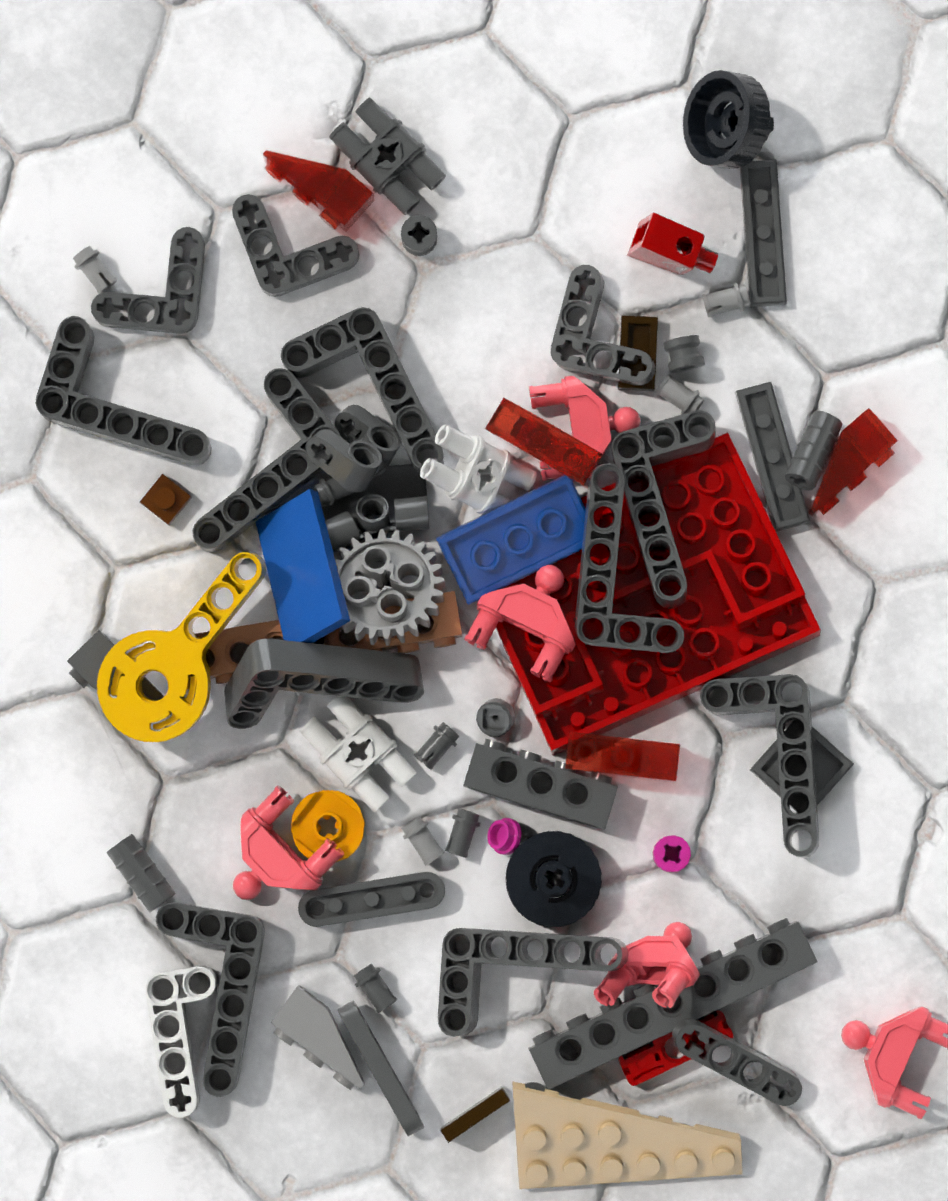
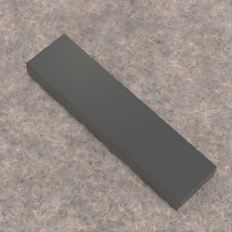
(763, 233)
(771, 456)

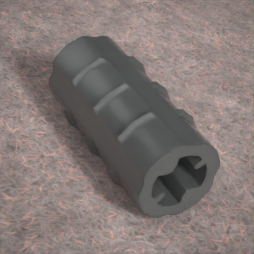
(813, 450)
(140, 873)

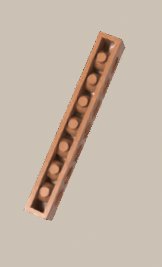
(442, 634)

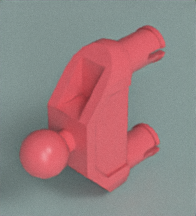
(586, 413)
(532, 612)
(272, 857)
(655, 962)
(890, 1051)

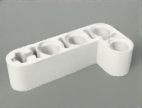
(181, 1041)

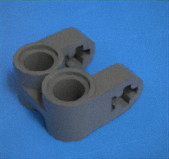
(367, 455)

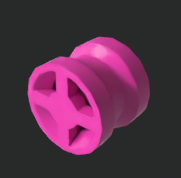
(667, 850)

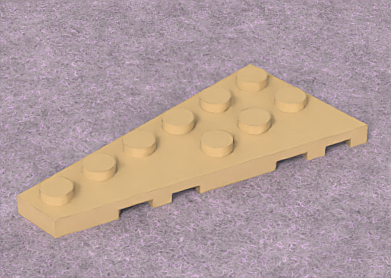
(602, 1143)

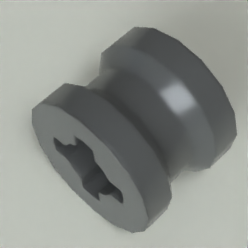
(419, 243)
(684, 353)

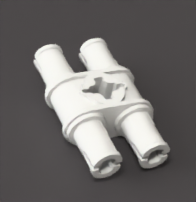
(475, 457)
(379, 751)

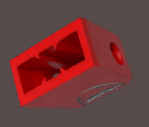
(657, 243)

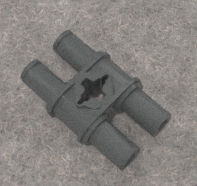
(389, 137)

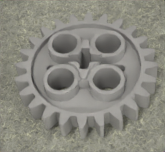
(400, 560)

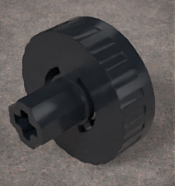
(743, 122)
(574, 857)

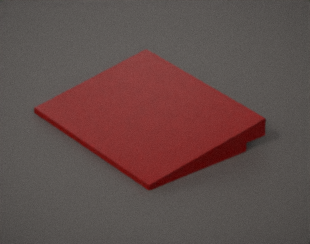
(736, 612)

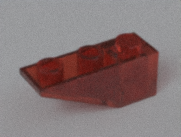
(328, 187)
(543, 441)
(856, 449)
(623, 757)

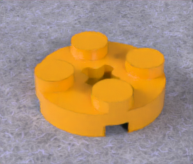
(327, 805)

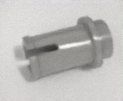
(94, 269)
(726, 300)
(679, 395)
(422, 840)

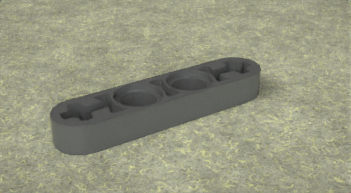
(734, 1066)
(380, 1068)

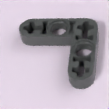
(288, 264)
(162, 305)
(581, 335)

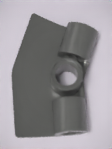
(395, 496)

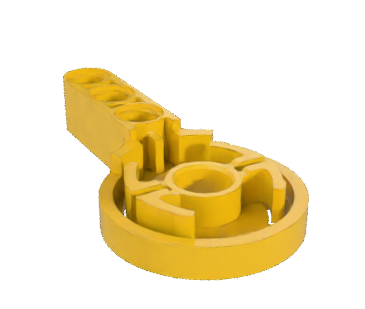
(176, 657)

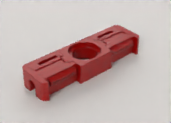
(653, 1060)

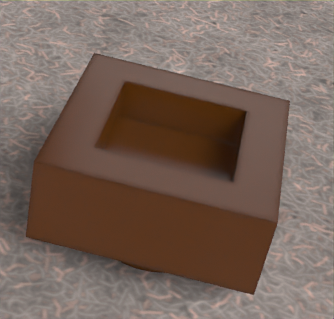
(165, 499)

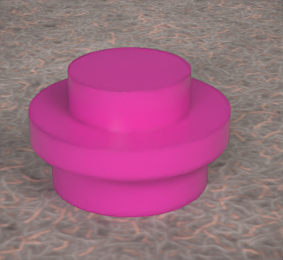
(504, 836)

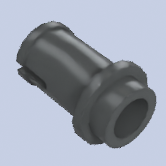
(330, 491)
(437, 745)
(462, 832)
(375, 987)

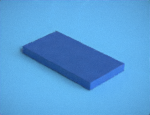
(515, 539)
(302, 569)

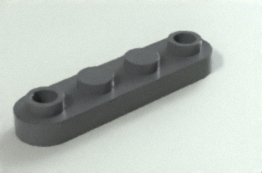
(371, 899)

